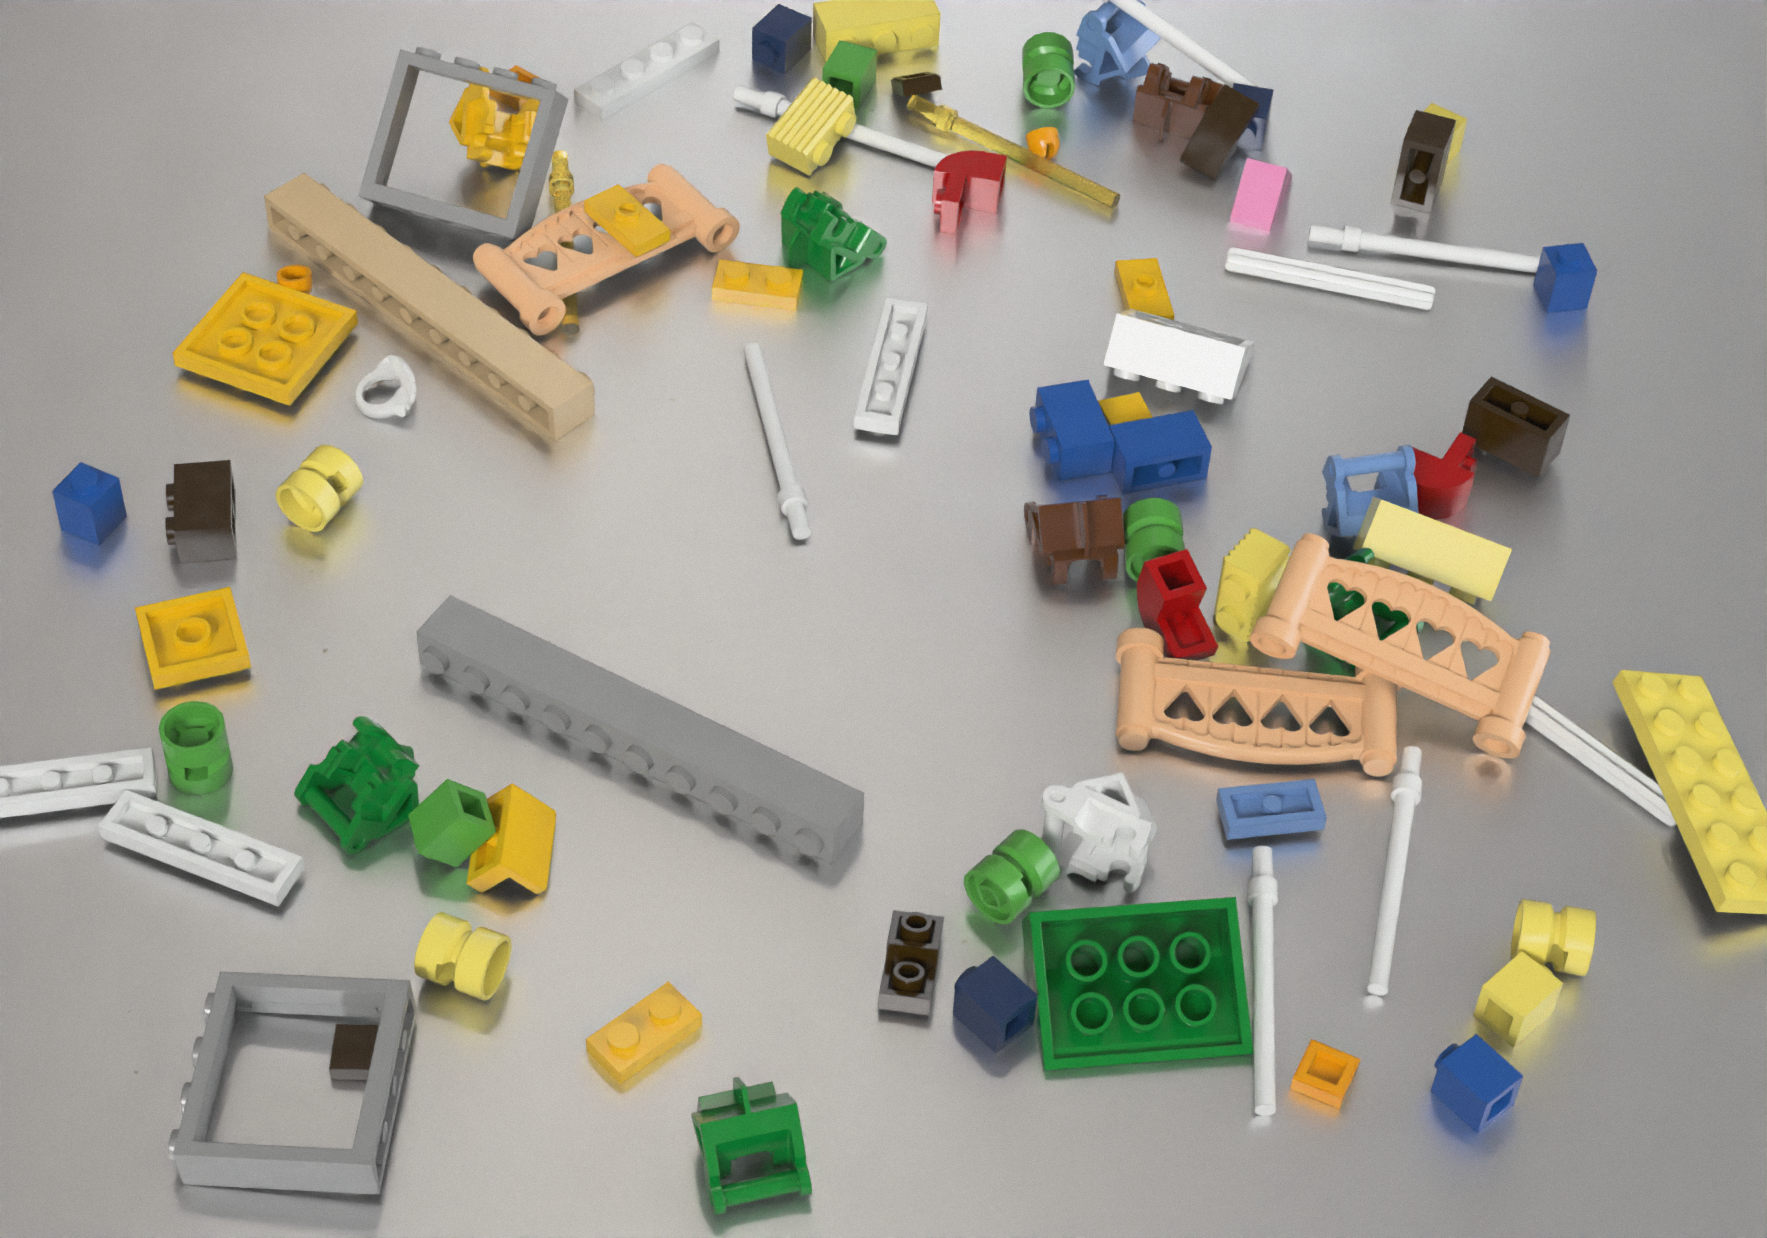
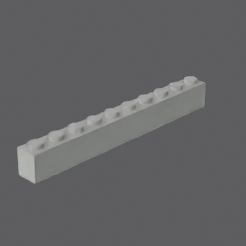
(642, 729)

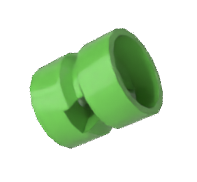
(1048, 70)
(1151, 531)
(196, 748)
(1012, 876)

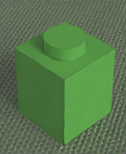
(851, 70)
(451, 823)

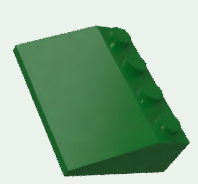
(1138, 983)

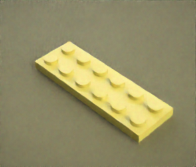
(1702, 784)

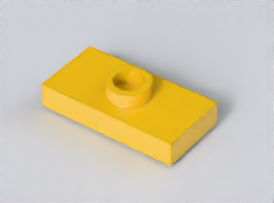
(627, 220)
(1143, 287)

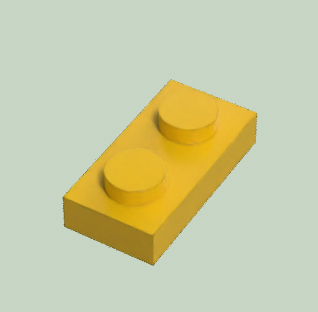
(757, 285)
(644, 1032)

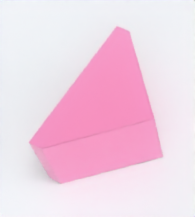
(1260, 194)

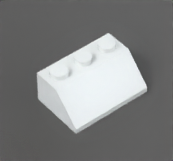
(1178, 355)

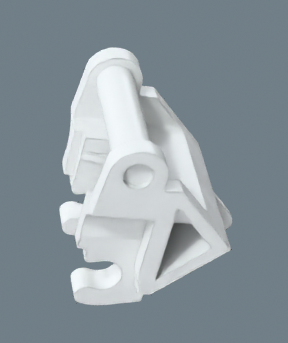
(1108, 828)

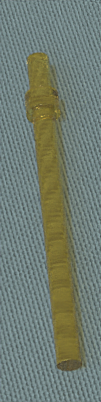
(947, 120)
(562, 188)

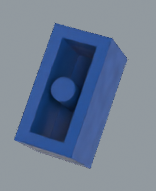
(1072, 430)
(1159, 452)

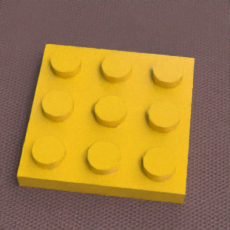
(265, 338)

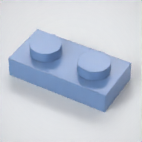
(1271, 809)

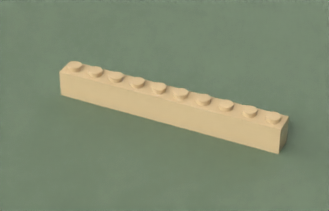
(431, 306)

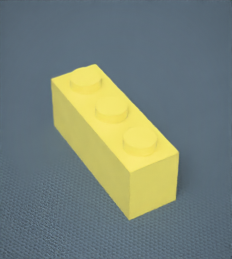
(876, 24)
(1432, 550)

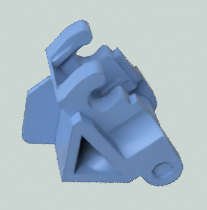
(1113, 45)
(1393, 484)

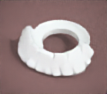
(388, 368)

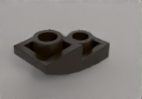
(1219, 132)
(911, 962)

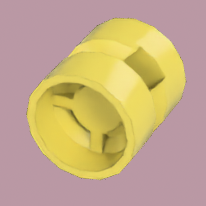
(319, 488)
(1554, 937)
(457, 954)

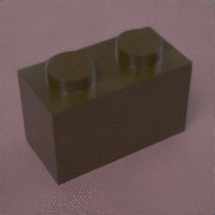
(1423, 161)
(1515, 426)
(203, 511)

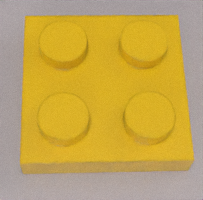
(192, 638)

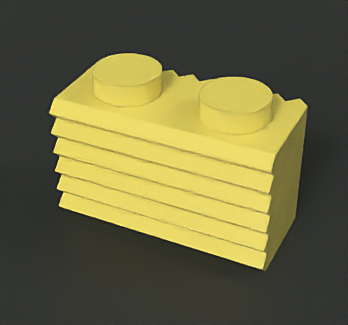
(812, 126)
(1249, 582)

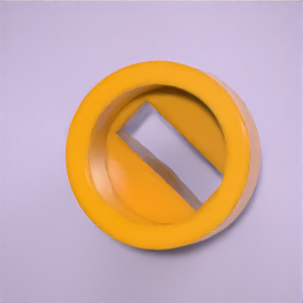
(1044, 142)
(296, 277)

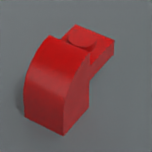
(967, 181)
(1445, 482)
(1169, 604)

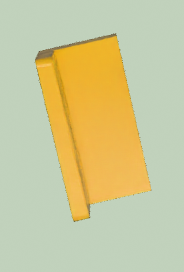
(519, 846)

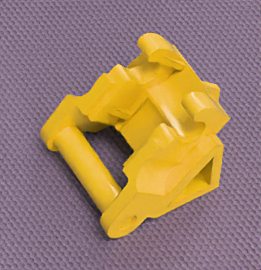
(490, 134)

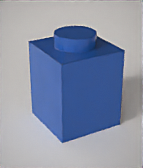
(1565, 277)
(89, 503)
(1475, 1082)

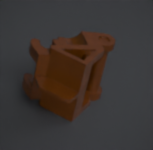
(1173, 103)
(1077, 533)

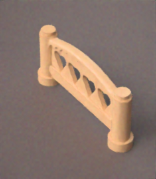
(539, 291)
(1304, 614)
(1154, 681)

